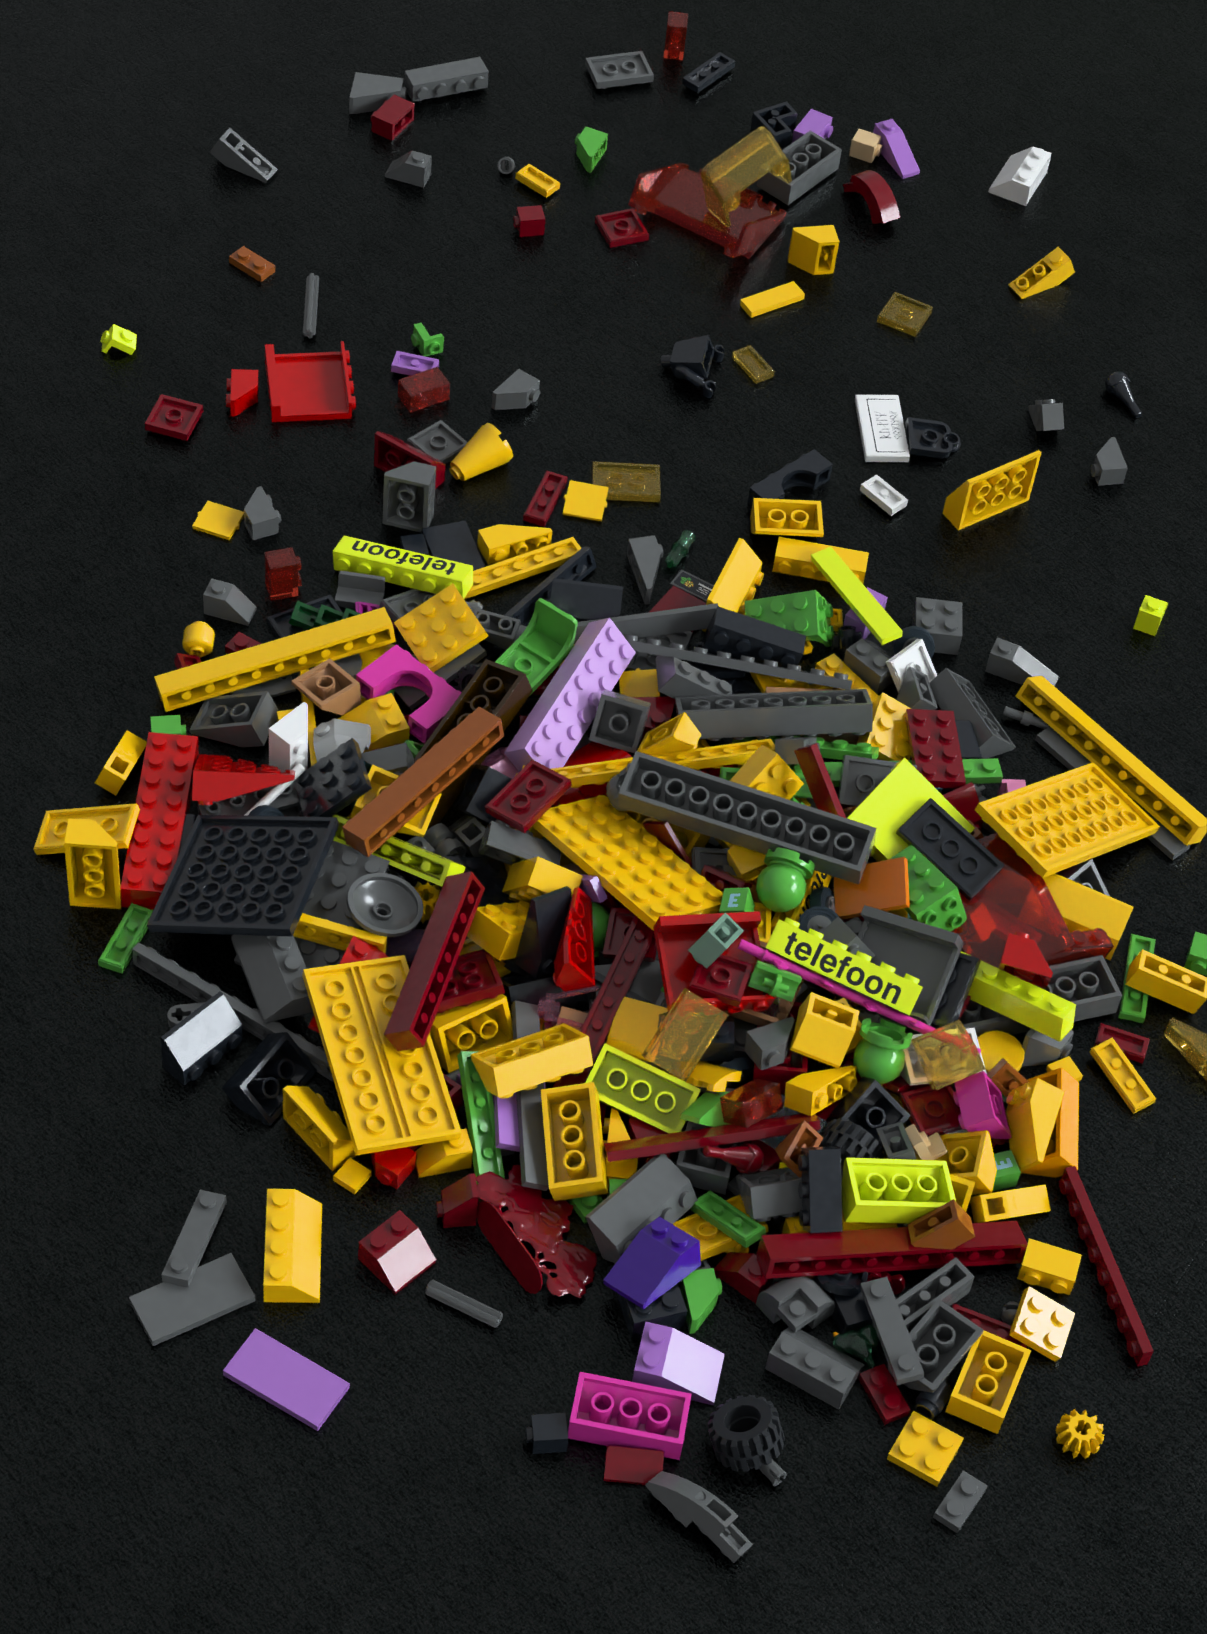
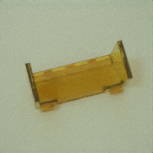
(740, 168)

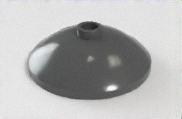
(384, 904)

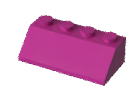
(629, 1415)

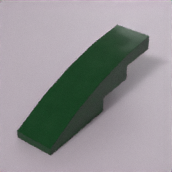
(311, 617)

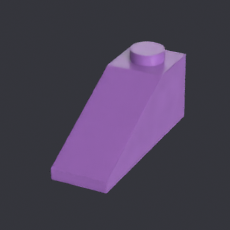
(896, 148)

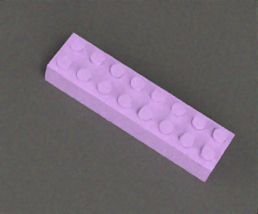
(572, 697)

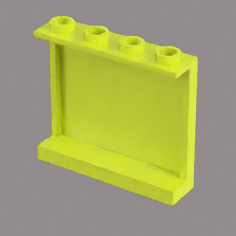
(894, 803)

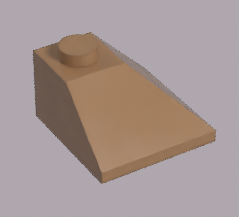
(330, 688)

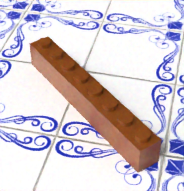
(423, 781)

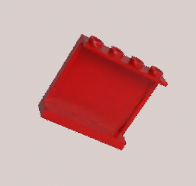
(309, 385)
(679, 932)

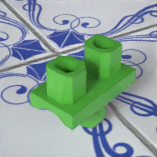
(774, 981)

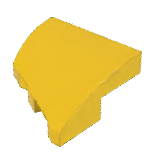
(713, 1076)

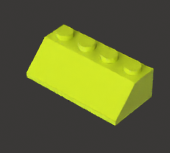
(893, 1189)

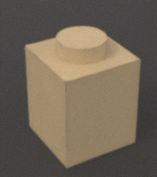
(865, 146)

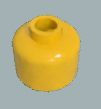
(198, 638)

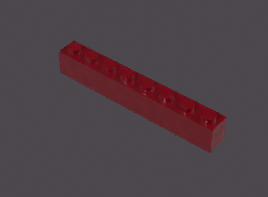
(434, 962)

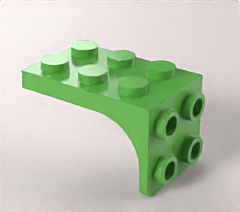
(798, 612)
(542, 643)
(931, 894)

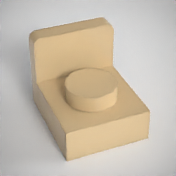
(927, 1147)

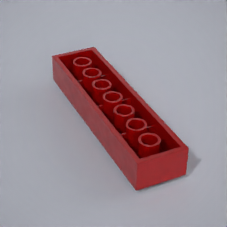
(163, 803)

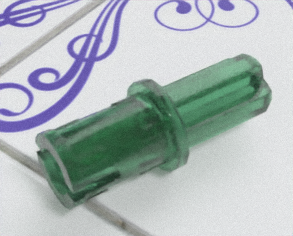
(680, 548)

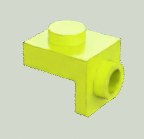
(118, 338)

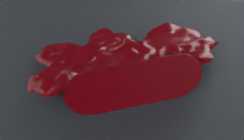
(540, 1224)

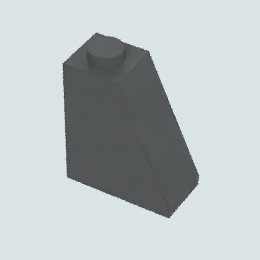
(372, 91)

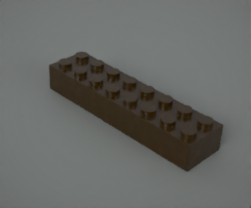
(493, 689)

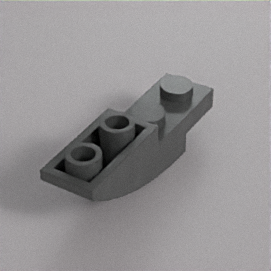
(501, 629)
(695, 1504)

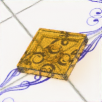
(905, 314)

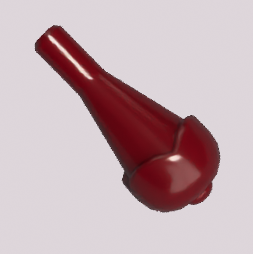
(746, 1157)

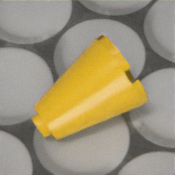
(481, 454)

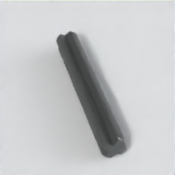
(311, 304)

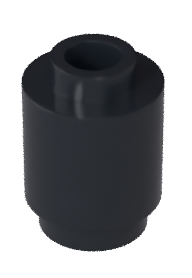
(932, 1404)

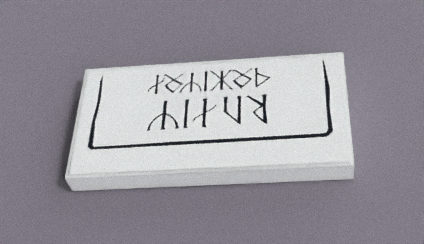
(882, 428)

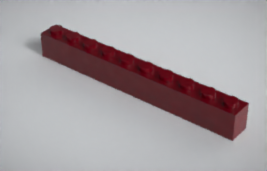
(883, 1251)

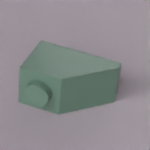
(715, 940)

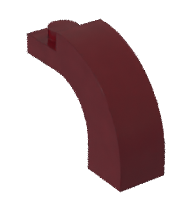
(877, 195)

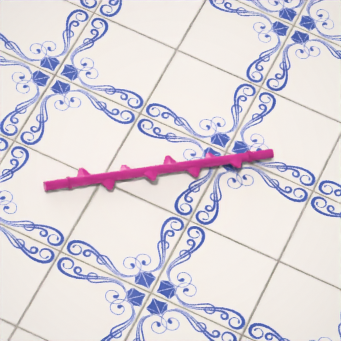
(836, 988)

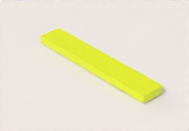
(856, 595)

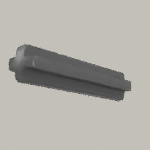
(464, 1303)

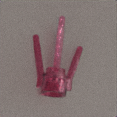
(550, 1010)

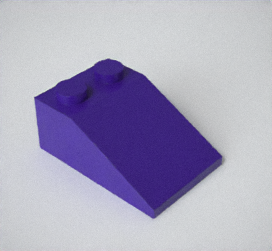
(654, 1263)

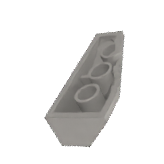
(336, 732)

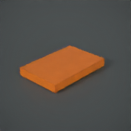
(881, 887)

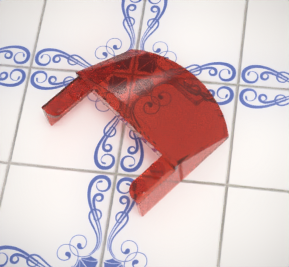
(680, 198)
(1022, 903)

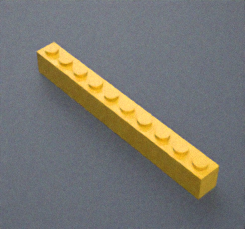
(274, 659)
(1113, 760)

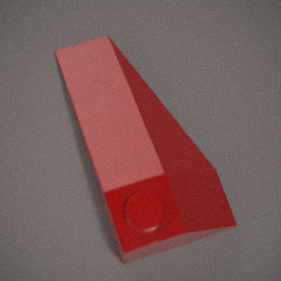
(575, 952)

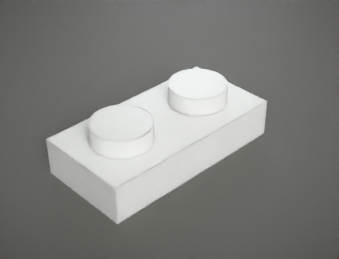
(883, 495)

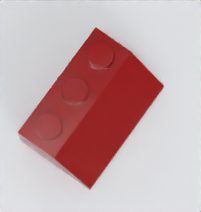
(1024, 960)

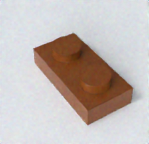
(252, 264)
(1006, 1077)

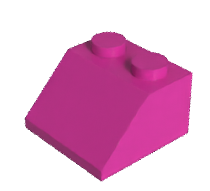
(981, 1106)

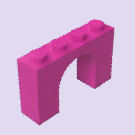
(400, 668)

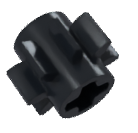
(846, 637)

